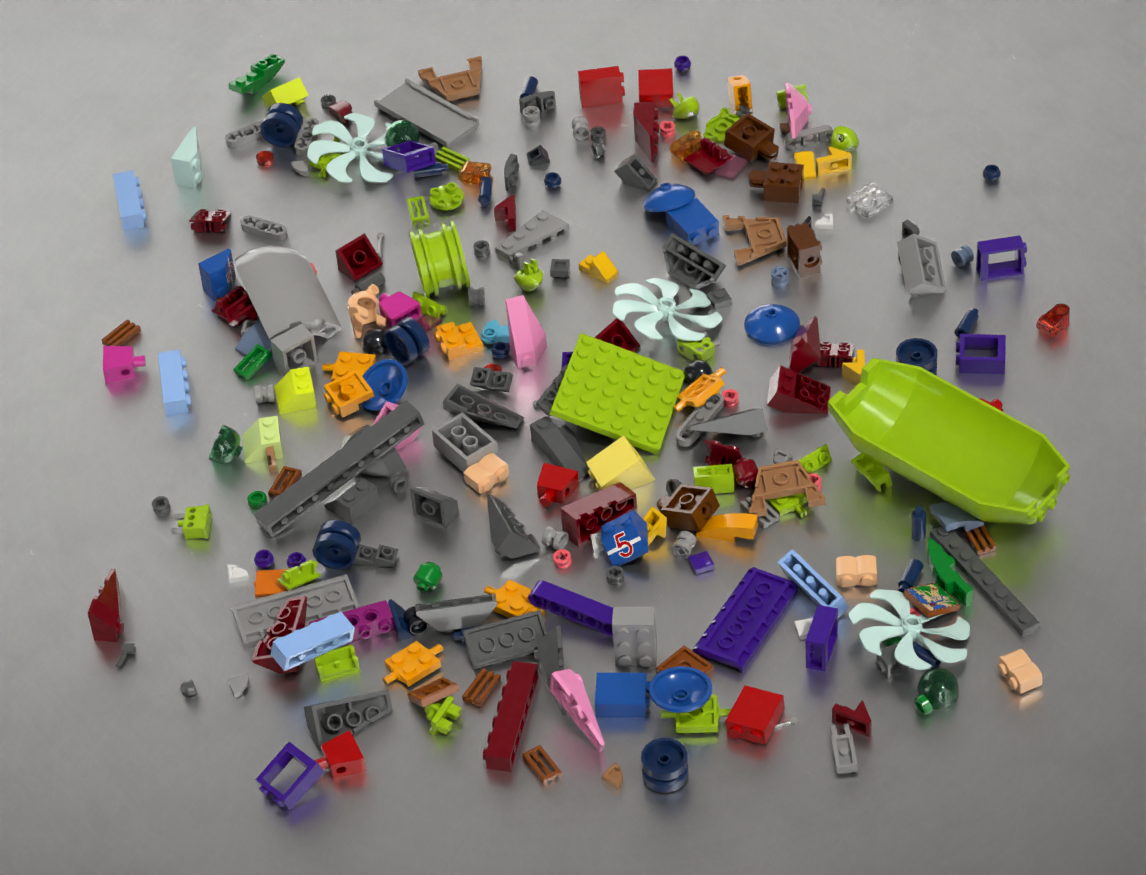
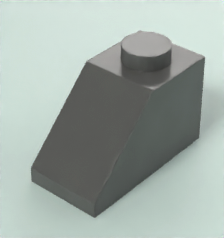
(635, 173)

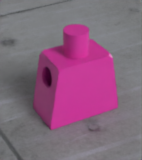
(398, 307)
(120, 363)

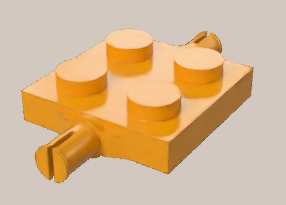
(349, 362)
(700, 390)
(512, 599)
(412, 663)

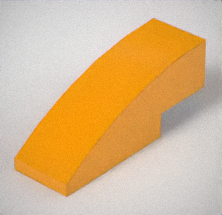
(729, 526)

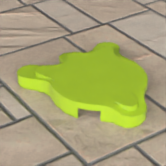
(718, 125)

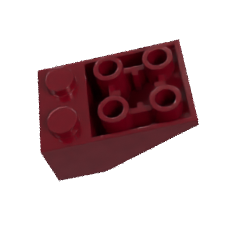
(646, 128)
(797, 393)

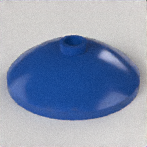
(668, 197)
(772, 324)
(388, 382)
(680, 689)

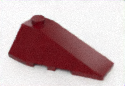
(289, 618)

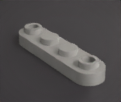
(700, 414)

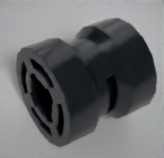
(415, 624)

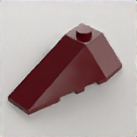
(805, 346)
(106, 611)

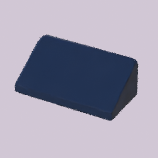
(400, 624)

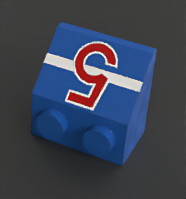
(217, 274)
(625, 538)

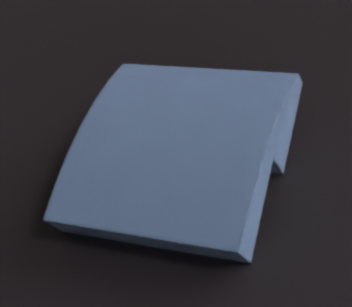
(252, 337)
(953, 517)

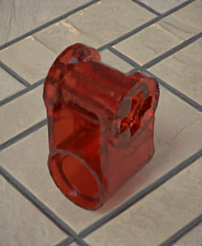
(1054, 320)

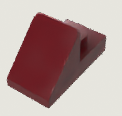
(506, 212)
(239, 310)
(858, 720)

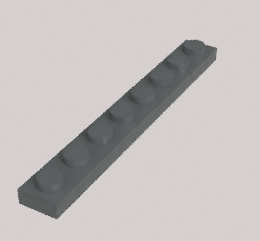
(986, 581)

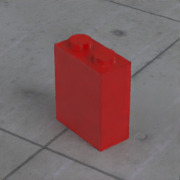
(601, 86)
(656, 86)
(755, 715)

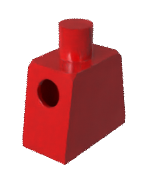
(556, 484)
(342, 756)

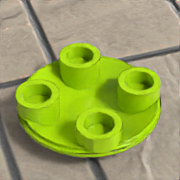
(446, 197)

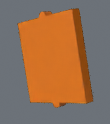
(267, 584)

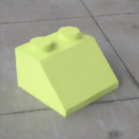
(259, 436)

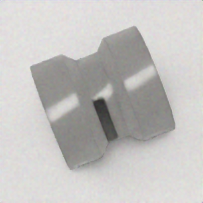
(531, 118)
(580, 128)
(264, 393)
(554, 538)
(683, 545)

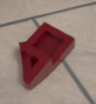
(341, 109)

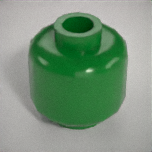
(427, 577)

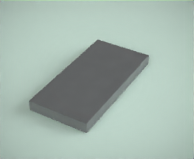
(504, 639)

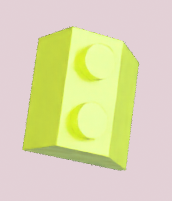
(288, 93)
(295, 391)

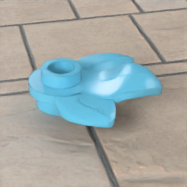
(495, 333)

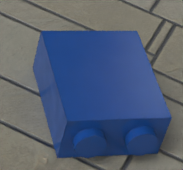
(693, 222)
(621, 695)

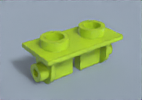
(428, 306)
(816, 459)
(294, 577)

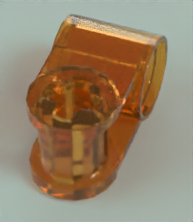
(686, 144)
(473, 171)

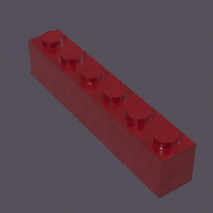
(511, 716)

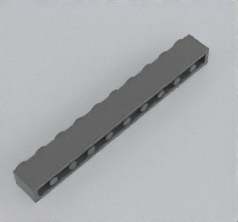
(339, 469)

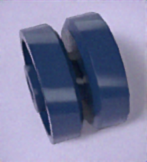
(281, 125)
(406, 340)
(918, 353)
(336, 544)
(664, 765)

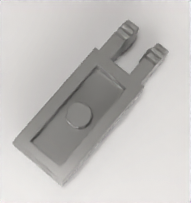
(843, 750)

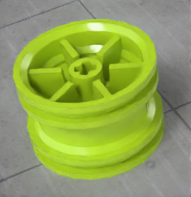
(439, 259)

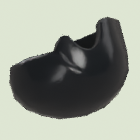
(374, 341)
(695, 369)

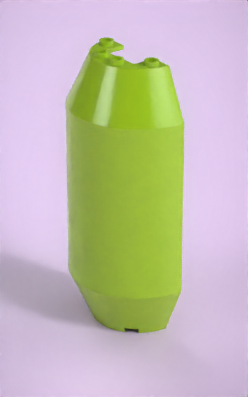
(951, 443)

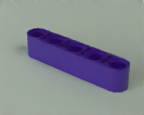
(572, 606)

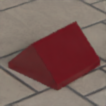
(357, 258)
(618, 335)

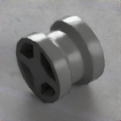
(476, 296)

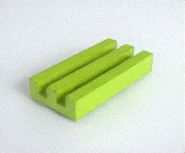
(453, 157)
(419, 218)

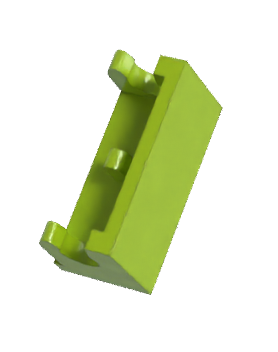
(872, 471)
(717, 477)
(337, 664)

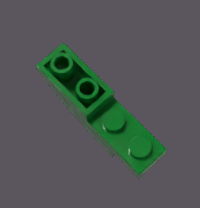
(260, 74)
(944, 574)

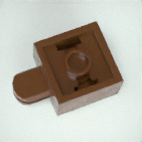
(751, 139)
(780, 182)
(803, 249)
(689, 507)

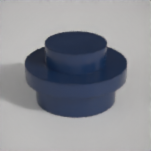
(991, 172)
(552, 180)
(500, 350)

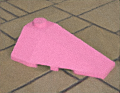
(796, 110)
(525, 333)
(571, 694)

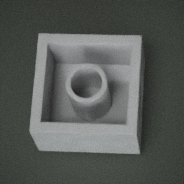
(294, 349)

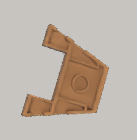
(455, 85)
(763, 234)
(781, 481)

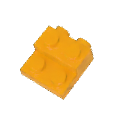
(458, 340)
(347, 393)

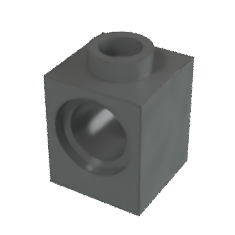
(888, 664)

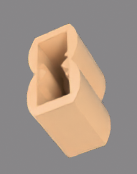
(486, 473)
(856, 571)
(1020, 671)

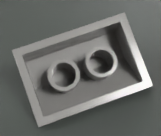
(921, 265)

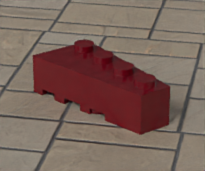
(592, 512)

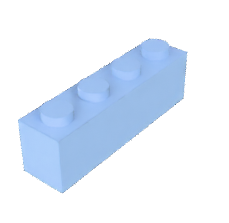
(129, 200)
(173, 382)
(811, 582)
(312, 641)

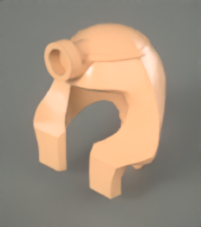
(363, 310)

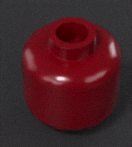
(745, 472)

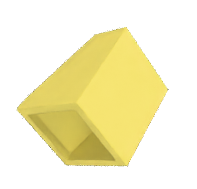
(619, 464)

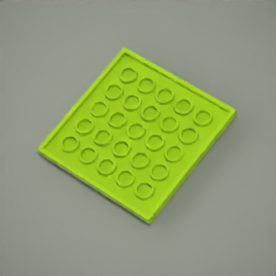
(618, 393)

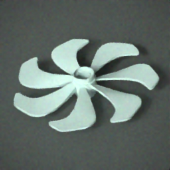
(355, 149)
(663, 309)
(908, 629)

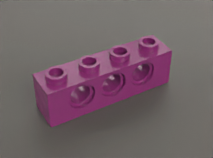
(369, 620)

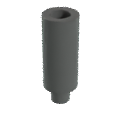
(376, 279)

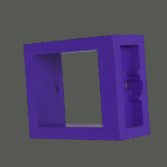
(409, 157)
(1001, 269)
(981, 365)
(821, 638)
(300, 786)

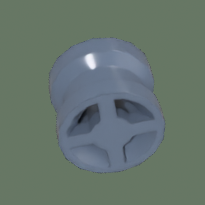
(962, 256)
(779, 277)

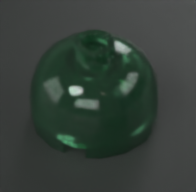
(400, 132)
(226, 446)
(939, 688)

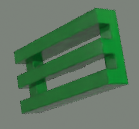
(254, 363)

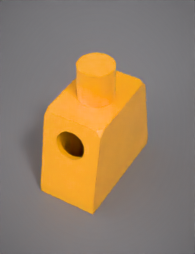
(739, 88)

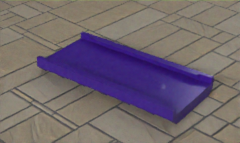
(746, 618)

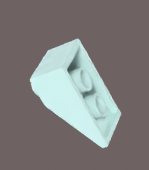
(187, 161)

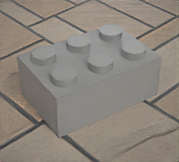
(463, 441)
(634, 636)

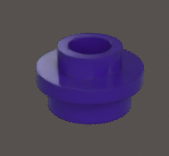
(682, 63)
(263, 559)
(295, 559)

